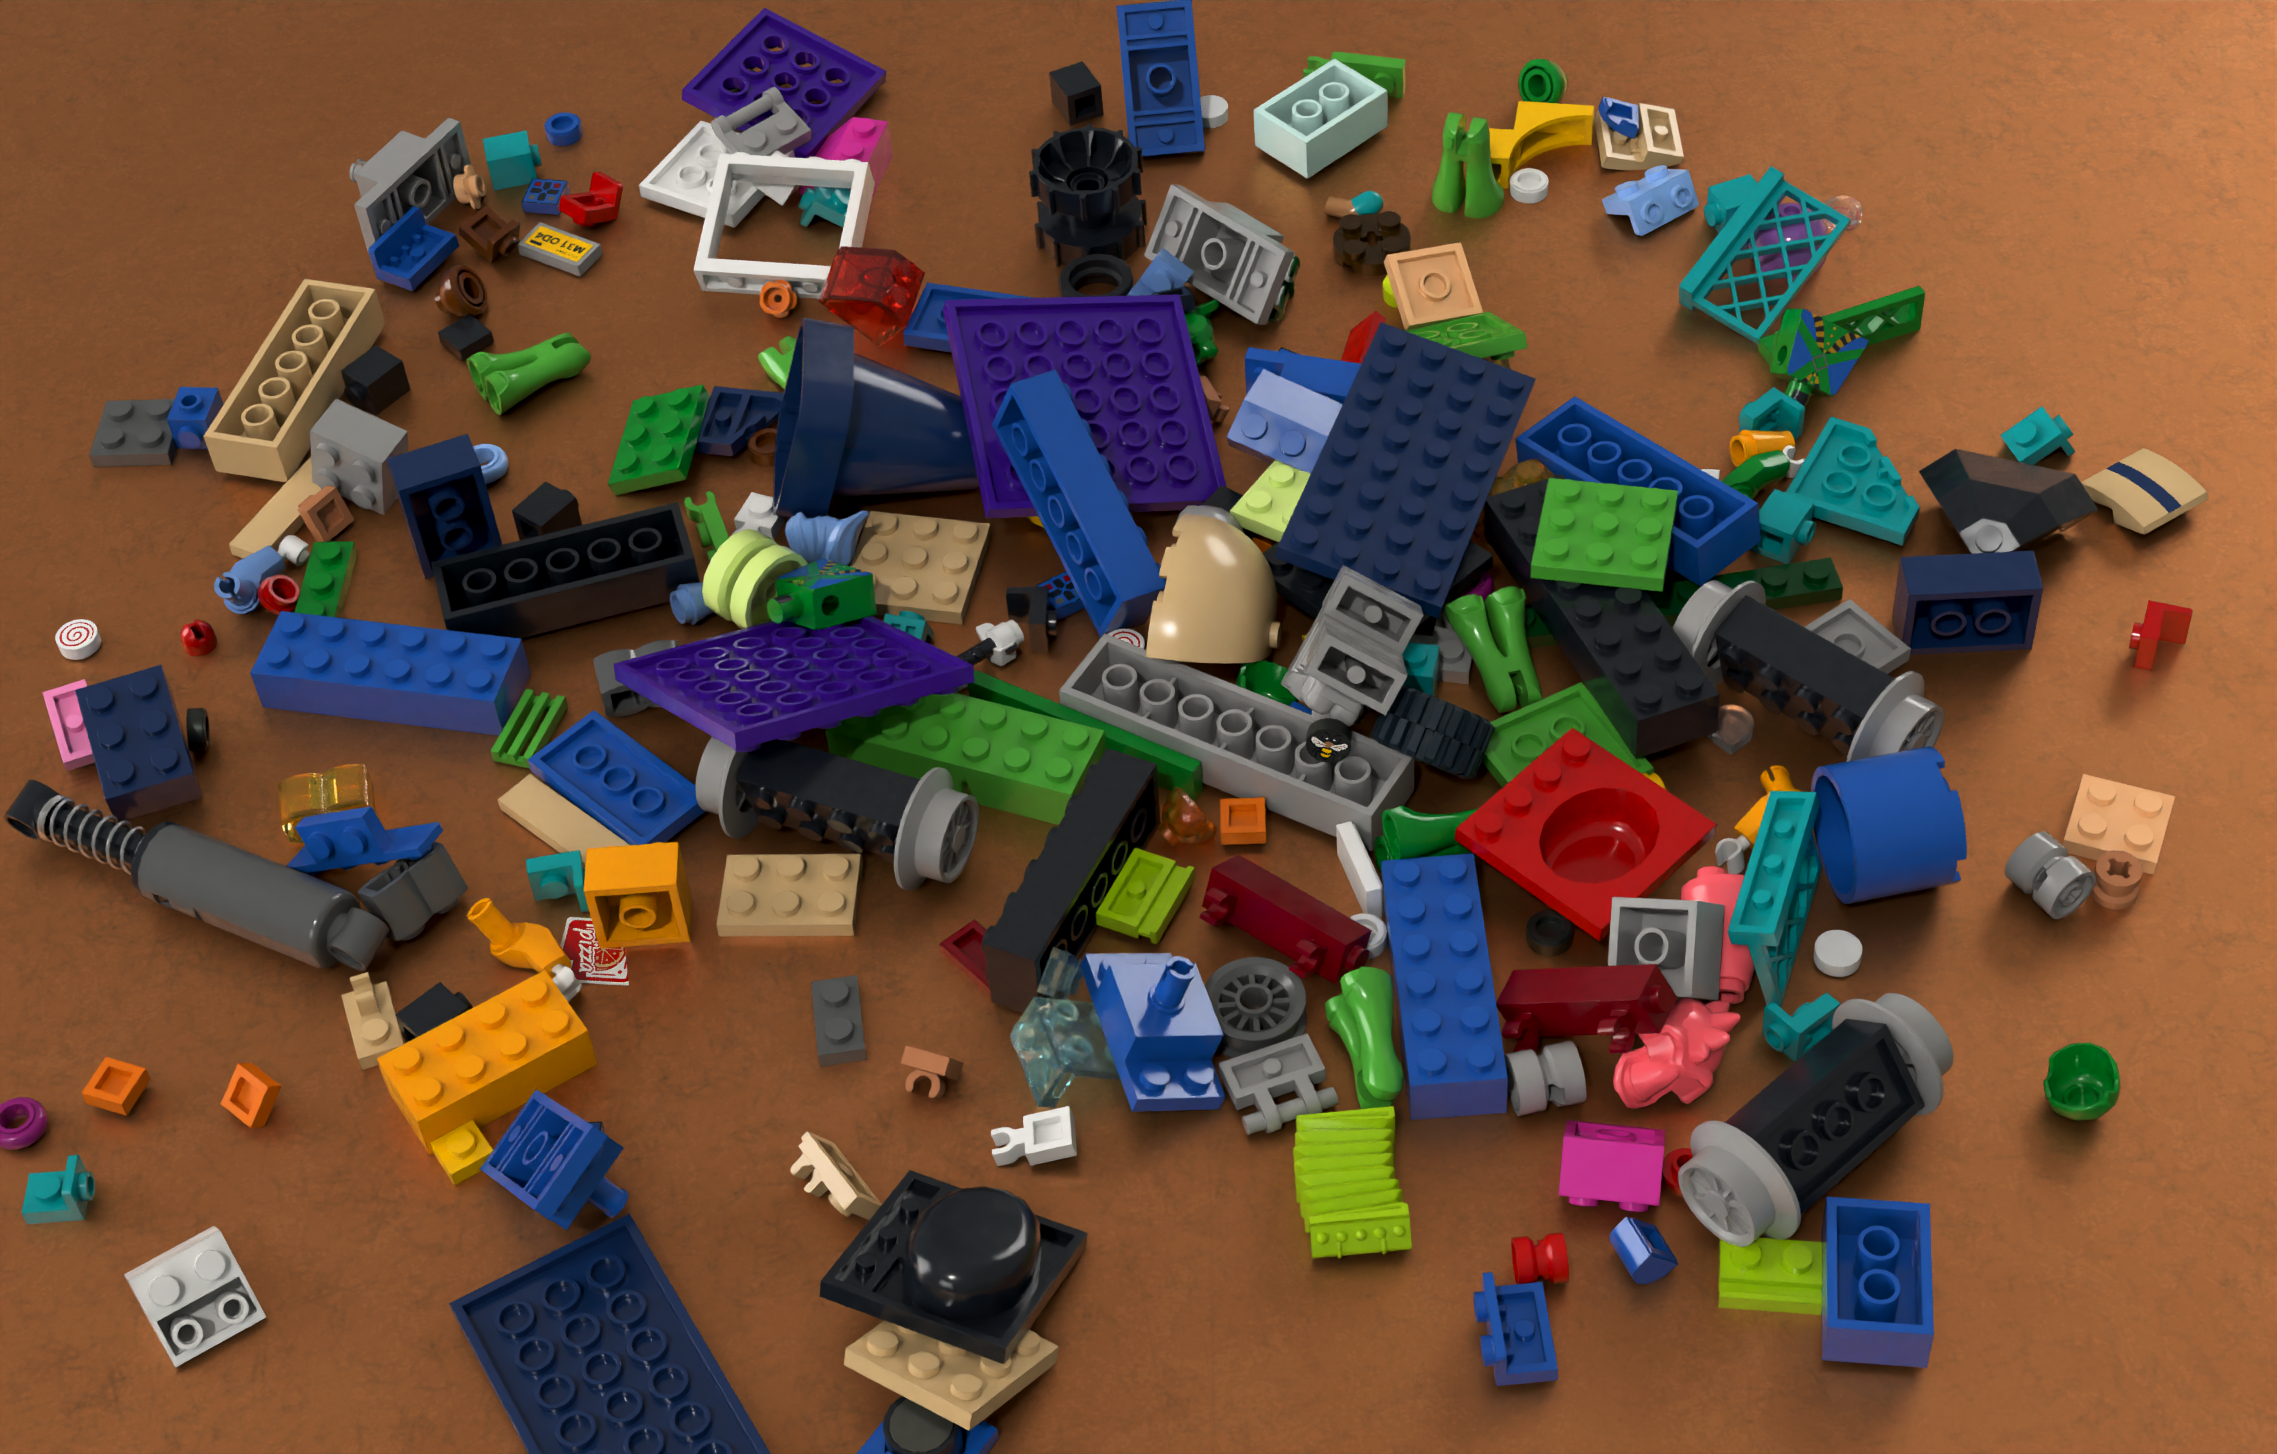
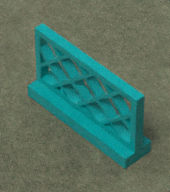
(1731, 246)
(1778, 889)

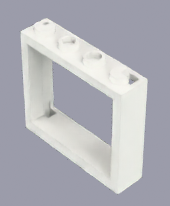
(751, 276)

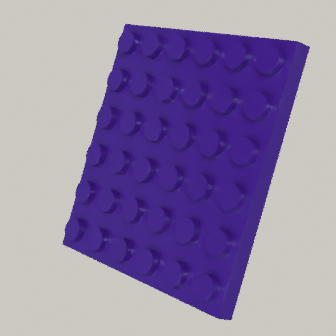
(1127, 377)
(791, 678)

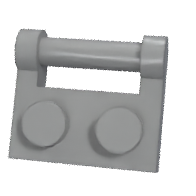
(778, 132)

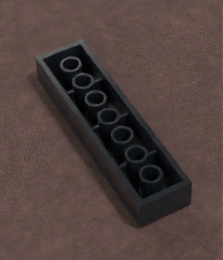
(1610, 637)

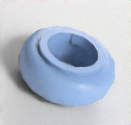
(496, 460)

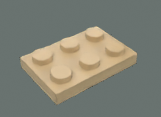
(790, 895)

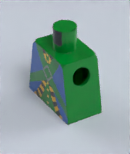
(1814, 355)
(823, 595)

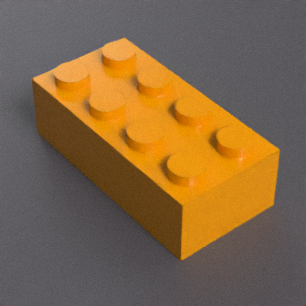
(488, 1059)

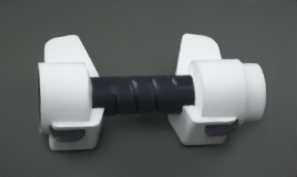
(996, 644)

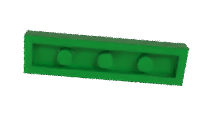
(1872, 320)

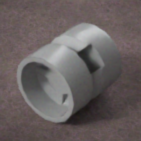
(2046, 871)
(1545, 1078)

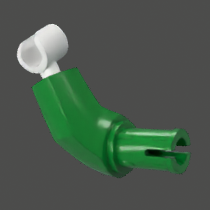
(1763, 471)

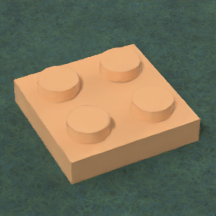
(1432, 285)
(2118, 819)

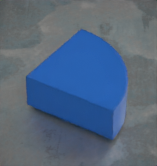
(1620, 116)

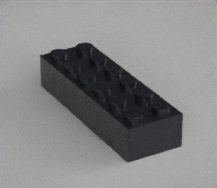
(567, 575)
(1071, 876)

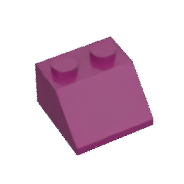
(859, 140)
(1612, 1165)

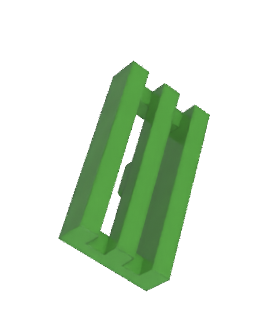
(522, 727)

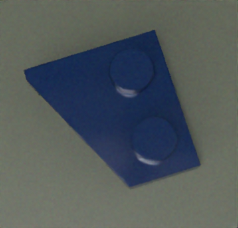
(734, 417)

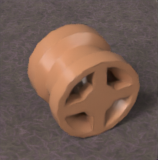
(2117, 880)

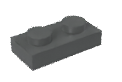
(838, 1021)

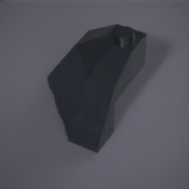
(2004, 501)

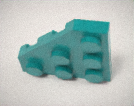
(1855, 484)

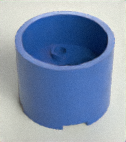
(1888, 825)

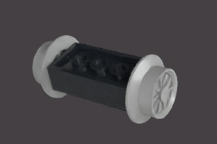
(1804, 674)
(903, 819)
(1816, 1120)

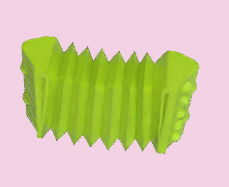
(1350, 1183)

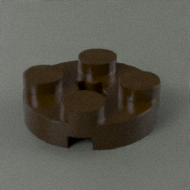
(1355, 234)

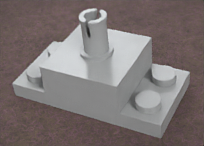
(406, 175)
(1227, 249)

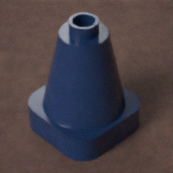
(862, 428)

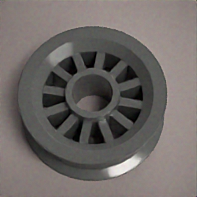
(1256, 1004)

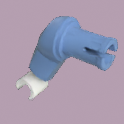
(247, 574)

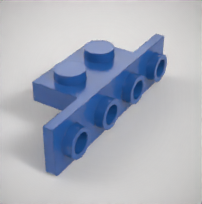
(357, 839)

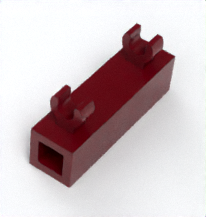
(1285, 919)
(1585, 1002)

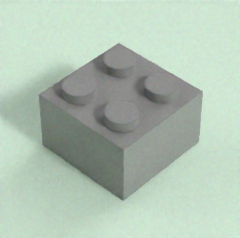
(352, 455)
(1676, 936)

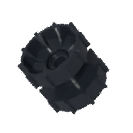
(1088, 195)

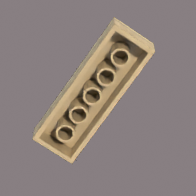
(293, 380)

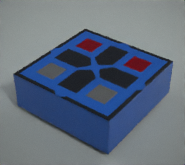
(544, 196)
(1062, 595)

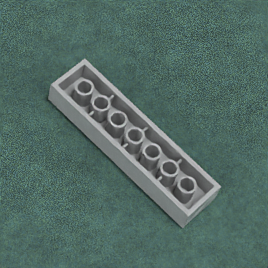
(1240, 738)

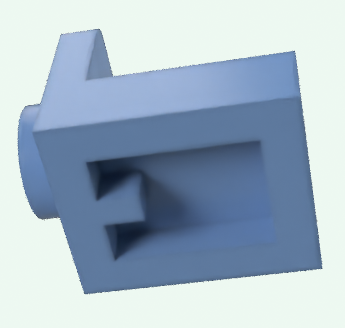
(1162, 274)

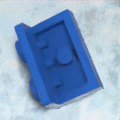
(410, 250)
(1517, 1332)

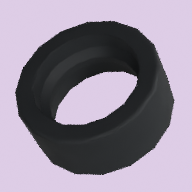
(1095, 269)

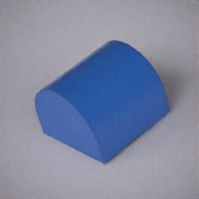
(1642, 1250)

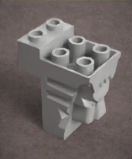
(1354, 650)

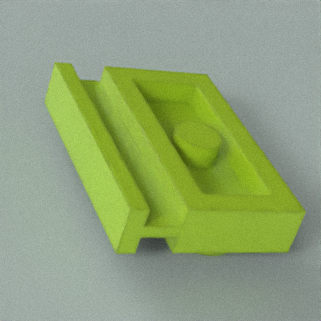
(1145, 896)
(1771, 1276)

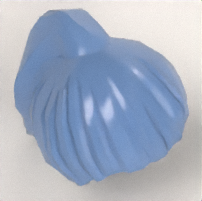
(825, 536)

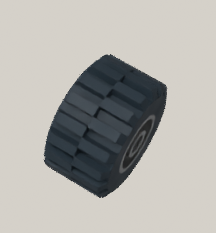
(1434, 732)

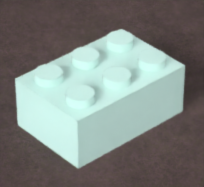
(1320, 118)

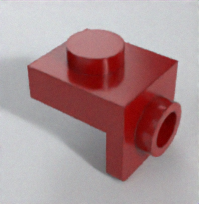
(594, 206)
(2161, 623)

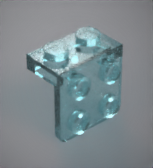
(1060, 1042)

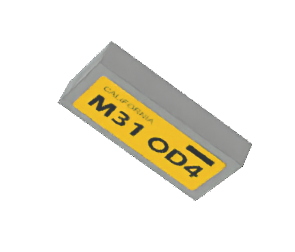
(560, 249)

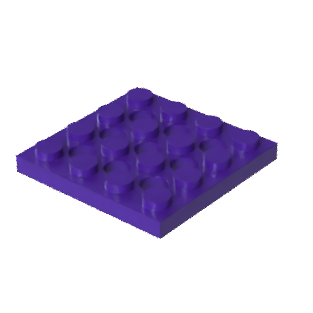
(799, 46)

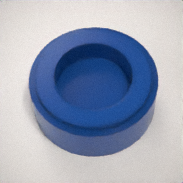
(563, 129)

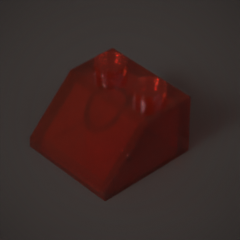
(872, 290)

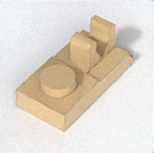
(371, 1020)
(835, 1173)

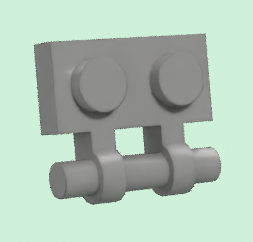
(1275, 1072)

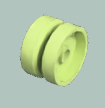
(745, 576)

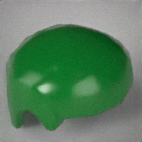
(1265, 680)
(2082, 1081)

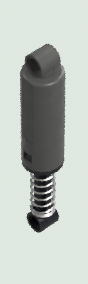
(211, 881)

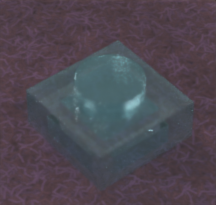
(1061, 975)

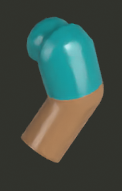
(1365, 203)

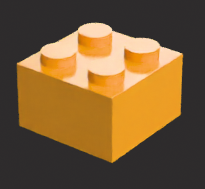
(638, 895)

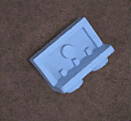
(1653, 199)

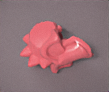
(1677, 1057)

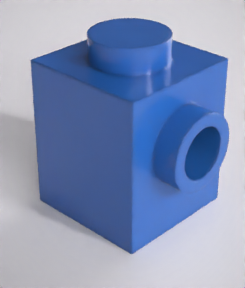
(192, 415)

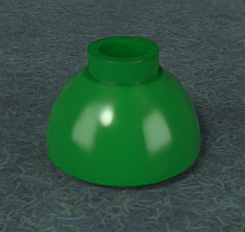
(1542, 82)

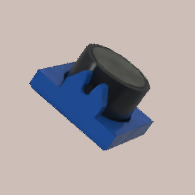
(916, 1430)

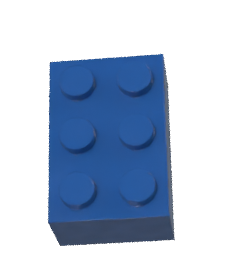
(1877, 1282)

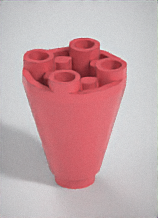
(1736, 961)

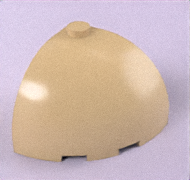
(1215, 597)

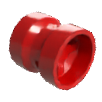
(1545, 1259)

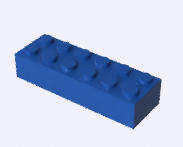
(1078, 502)
(1711, 518)
(391, 673)
(1443, 987)

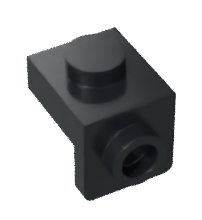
(1034, 607)

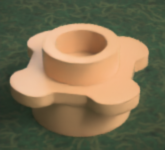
(469, 187)

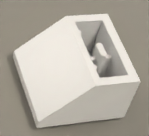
(195, 1295)

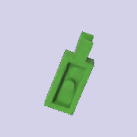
(1384, 71)
(710, 523)

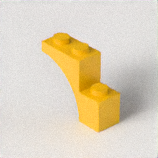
(1538, 130)

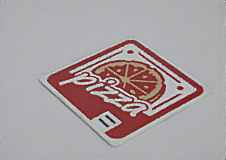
(589, 961)

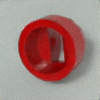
(202, 646)

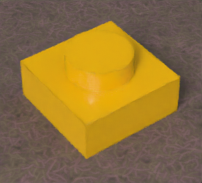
(462, 1151)

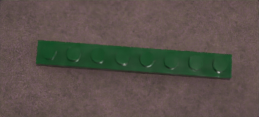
(1783, 585)

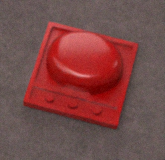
(1584, 831)

